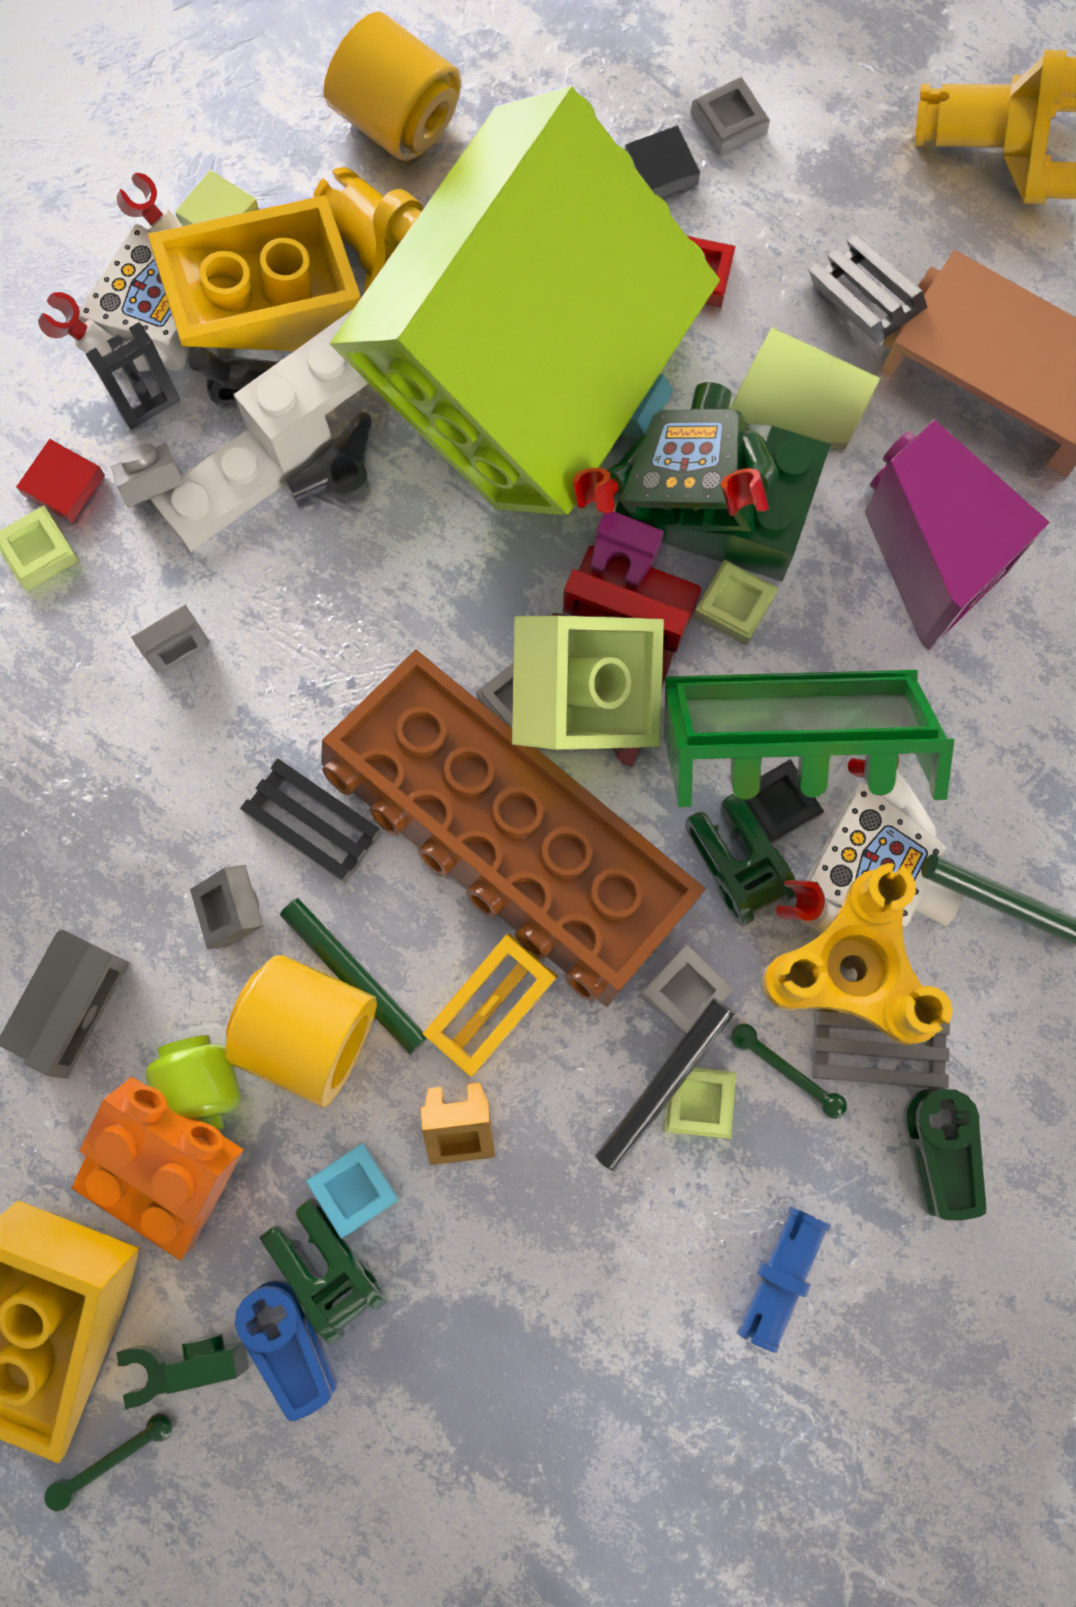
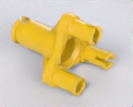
(1011, 119)
(368, 219)
(870, 940)

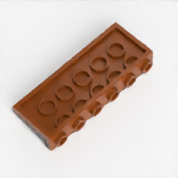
(508, 827)

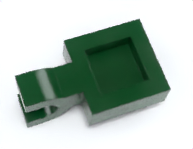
(202, 1364)

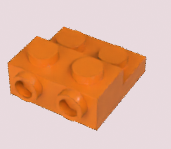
(154, 1167)

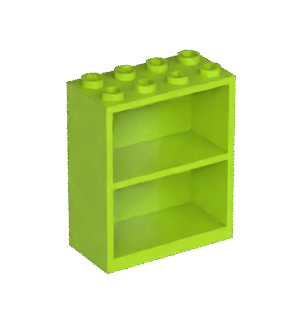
(529, 304)

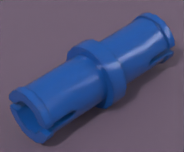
(783, 1279)

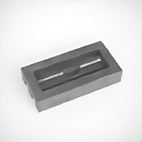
(822, 1045)

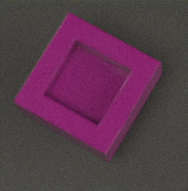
(628, 539)

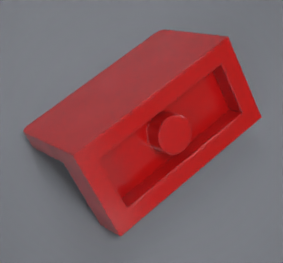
(656, 597)

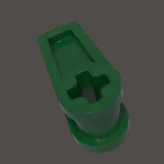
(741, 884)
(947, 1158)
(344, 1272)

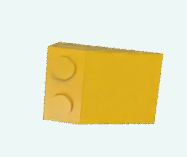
(256, 277)
(57, 1318)

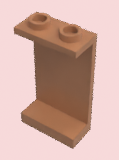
(998, 347)

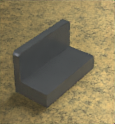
(62, 1004)

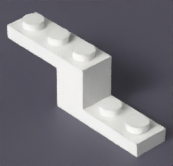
(282, 438)

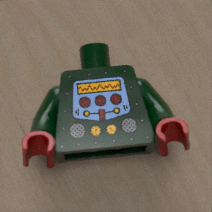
(689, 470)

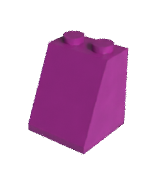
(946, 527)

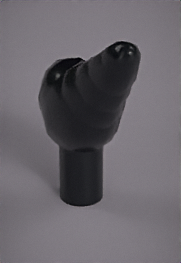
(226, 375)
(339, 466)

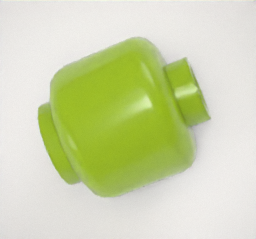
(195, 1079)

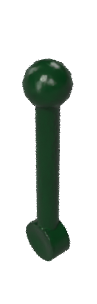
(745, 1038)
(63, 1491)

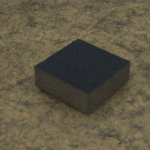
(664, 161)
(781, 804)

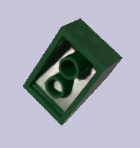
(777, 529)

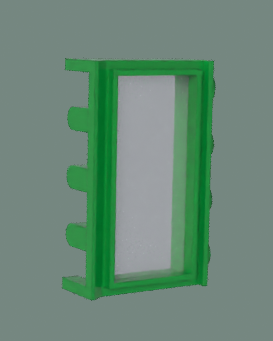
(807, 719)

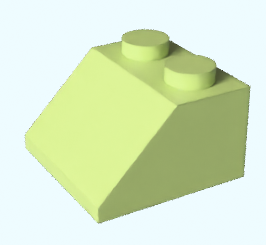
(587, 682)

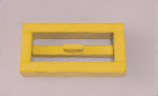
(526, 963)

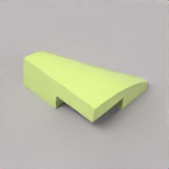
(804, 391)

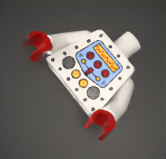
(126, 293)
(866, 836)

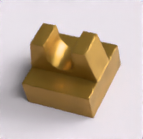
(457, 1129)

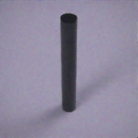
(664, 1084)

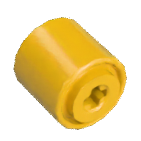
(392, 86)
(299, 1029)

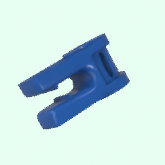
(287, 1358)

